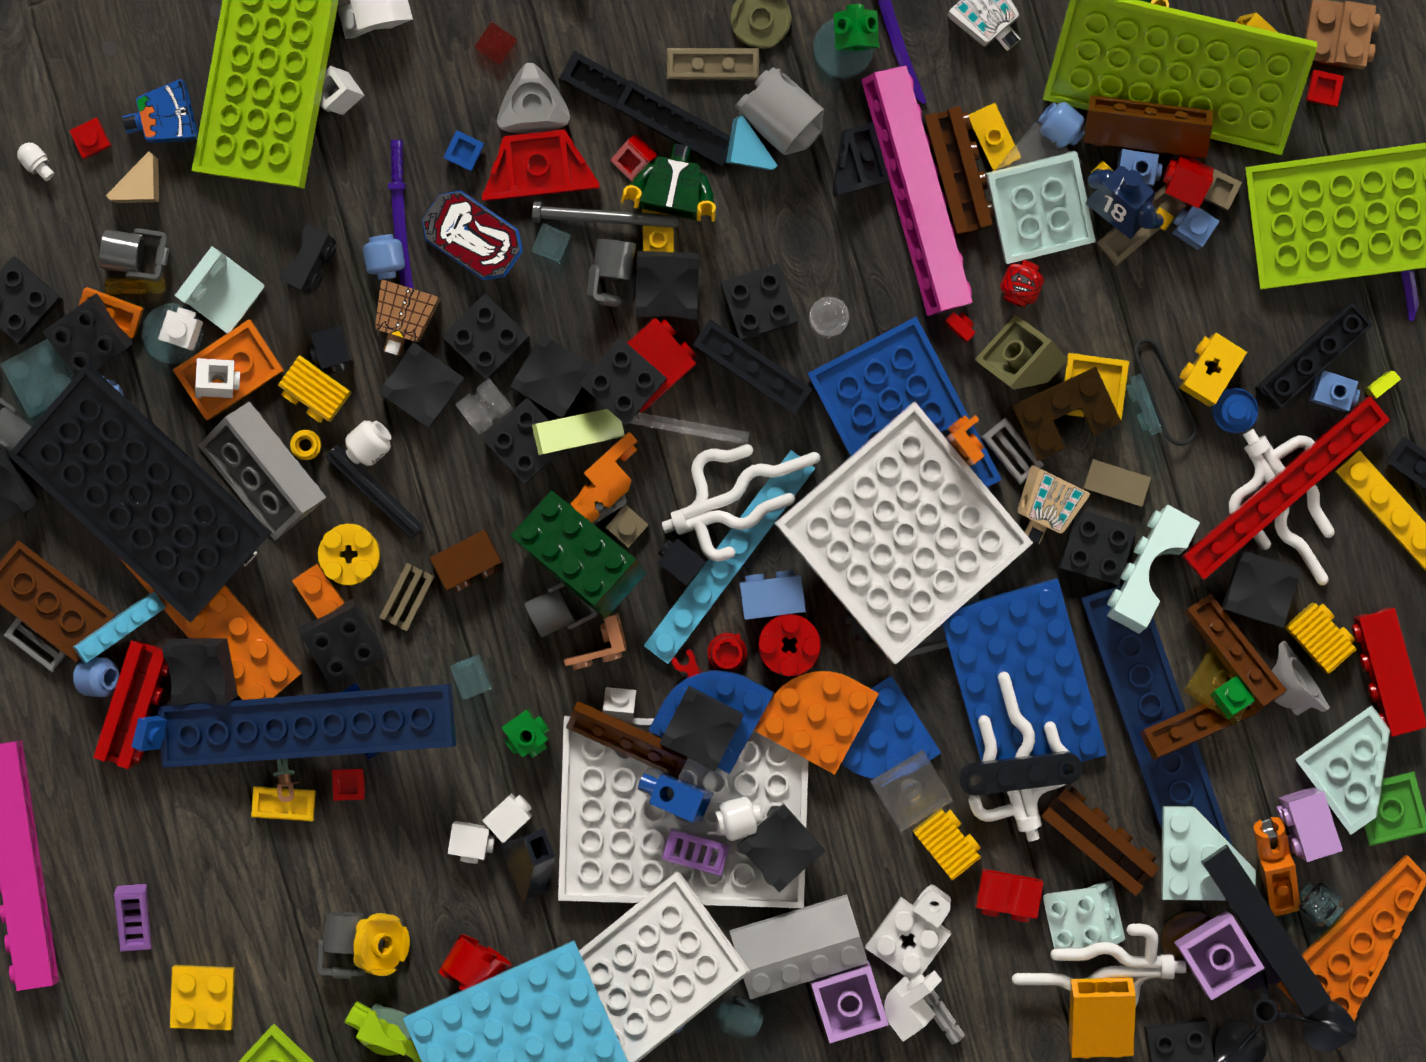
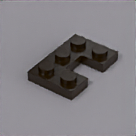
(1082, 392)

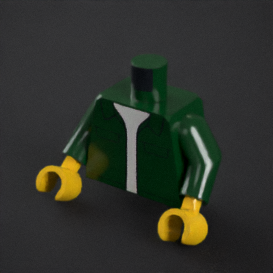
(673, 187)

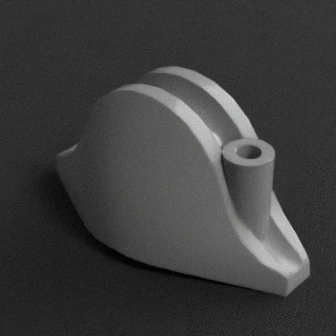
(1300, 686)

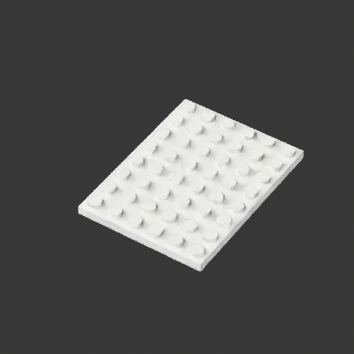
(617, 839)

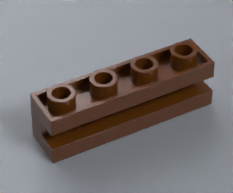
(1148, 126)
(958, 170)
(1098, 840)

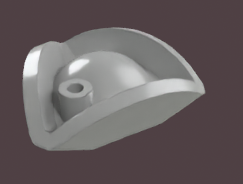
(532, 104)

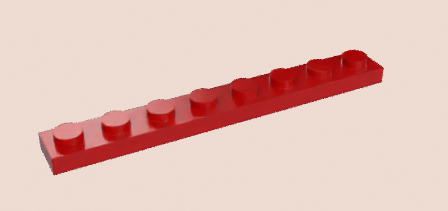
(1286, 487)

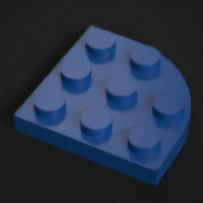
(729, 689)
(888, 734)

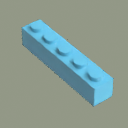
(119, 627)

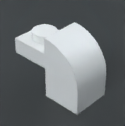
(367, 15)
(905, 1004)

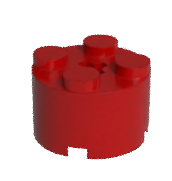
(789, 662)
(472, 962)

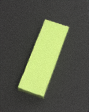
(577, 431)

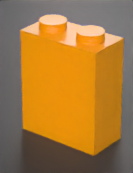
(1102, 1017)

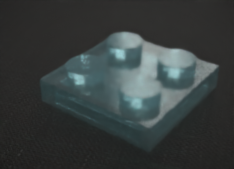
(37, 377)

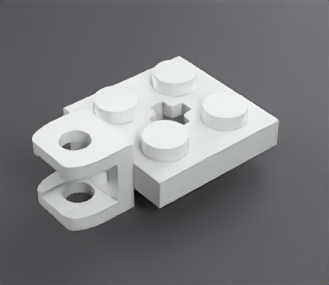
(923, 922)

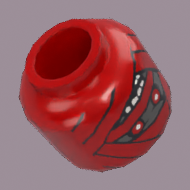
(1022, 283)

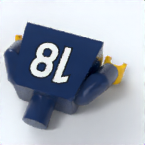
(1125, 200)

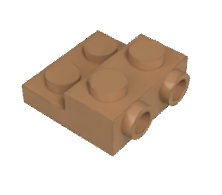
(1342, 32)

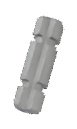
(944, 1018)

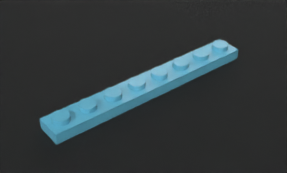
(716, 575)

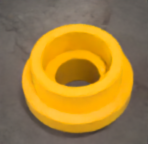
(295, 444)

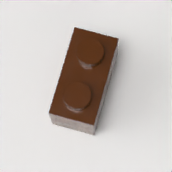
(466, 560)

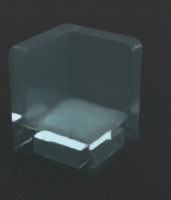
(471, 676)

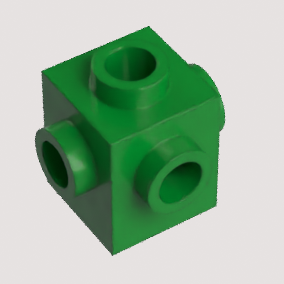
(856, 29)
(535, 726)

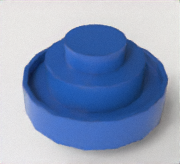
(1235, 410)

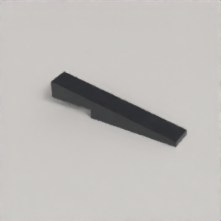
(645, 107)
(1266, 931)

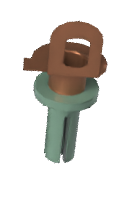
(284, 780)

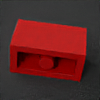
(1188, 180)

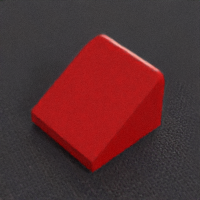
(633, 157)

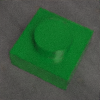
(1232, 697)

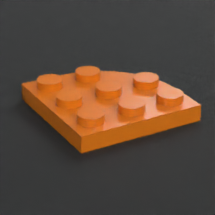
(817, 716)

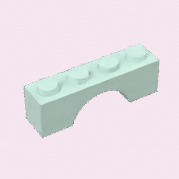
(1135, 600)

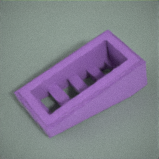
(693, 863)
(127, 892)

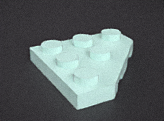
(1351, 768)
(1185, 843)

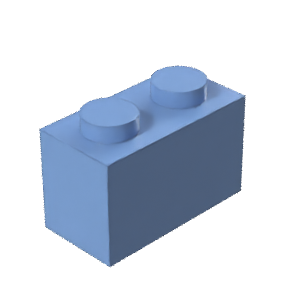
(772, 596)

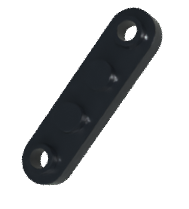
(1020, 773)

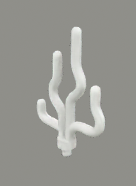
(1267, 465)
(701, 510)
(1025, 801)
(1138, 967)

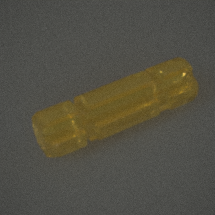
(133, 286)

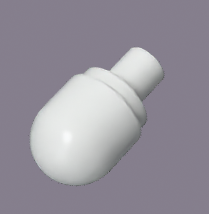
(34, 160)

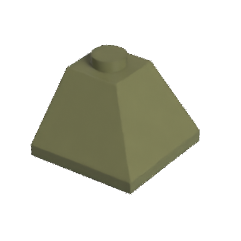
(1021, 356)

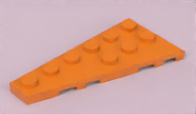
(1358, 943)

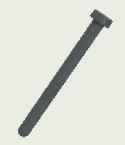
(541, 212)

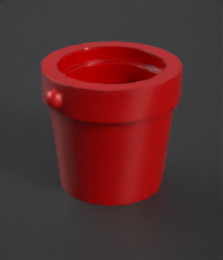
(727, 652)

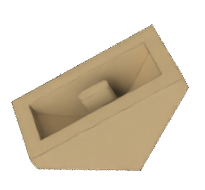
(139, 184)

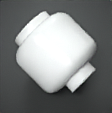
(368, 443)
(738, 818)

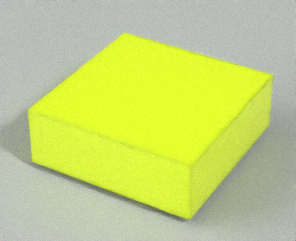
(1382, 384)

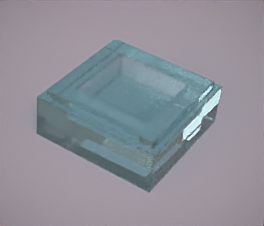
(551, 243)

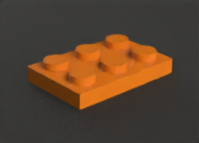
(250, 357)

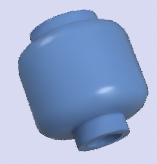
(1062, 124)
(383, 256)
(96, 677)

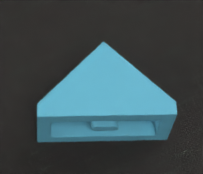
(746, 147)

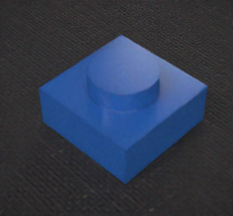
(464, 151)
(149, 733)

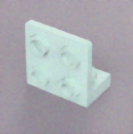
(220, 290)
(1084, 916)

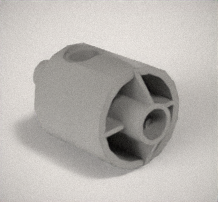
(782, 112)

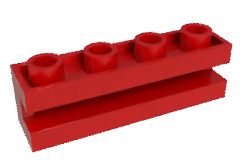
(1389, 671)
(133, 698)

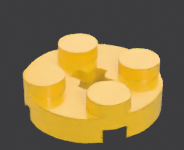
(336, 541)
(366, 942)

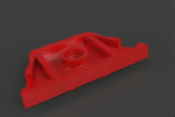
(538, 166)

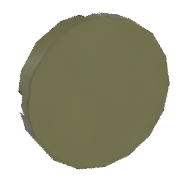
(760, 22)

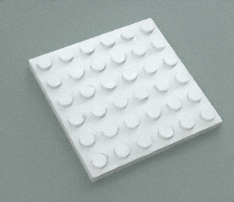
(903, 533)

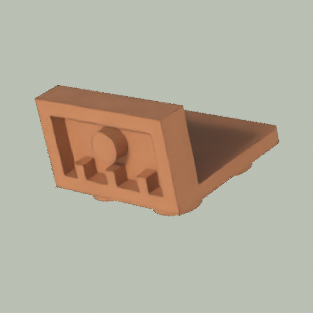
(612, 633)

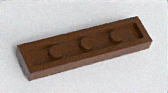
(1235, 651)
(1187, 729)
(625, 739)

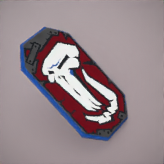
(472, 235)

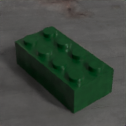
(578, 554)

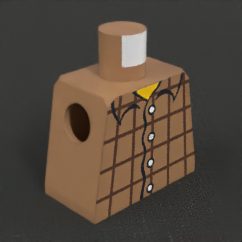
(403, 314)

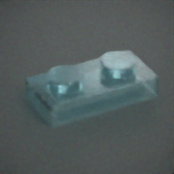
(1147, 418)

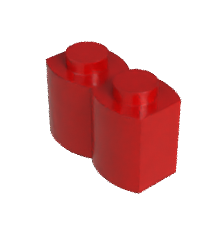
(1009, 894)

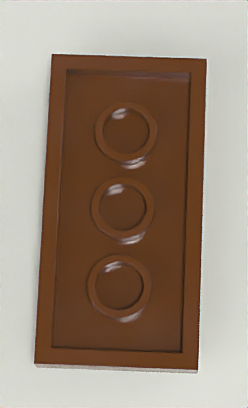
(48, 601)

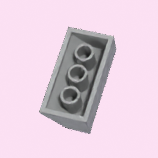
(261, 470)
(799, 946)

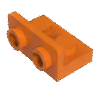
(966, 446)

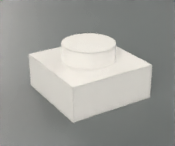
(619, 703)

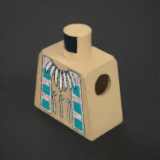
(1049, 503)

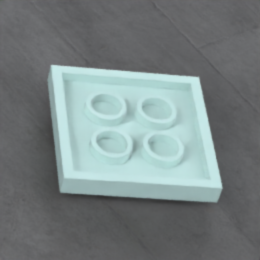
(1040, 207)

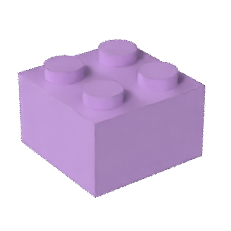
(1309, 824)
(1219, 955)
(849, 1003)

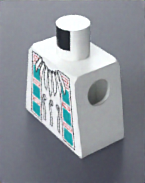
(987, 20)

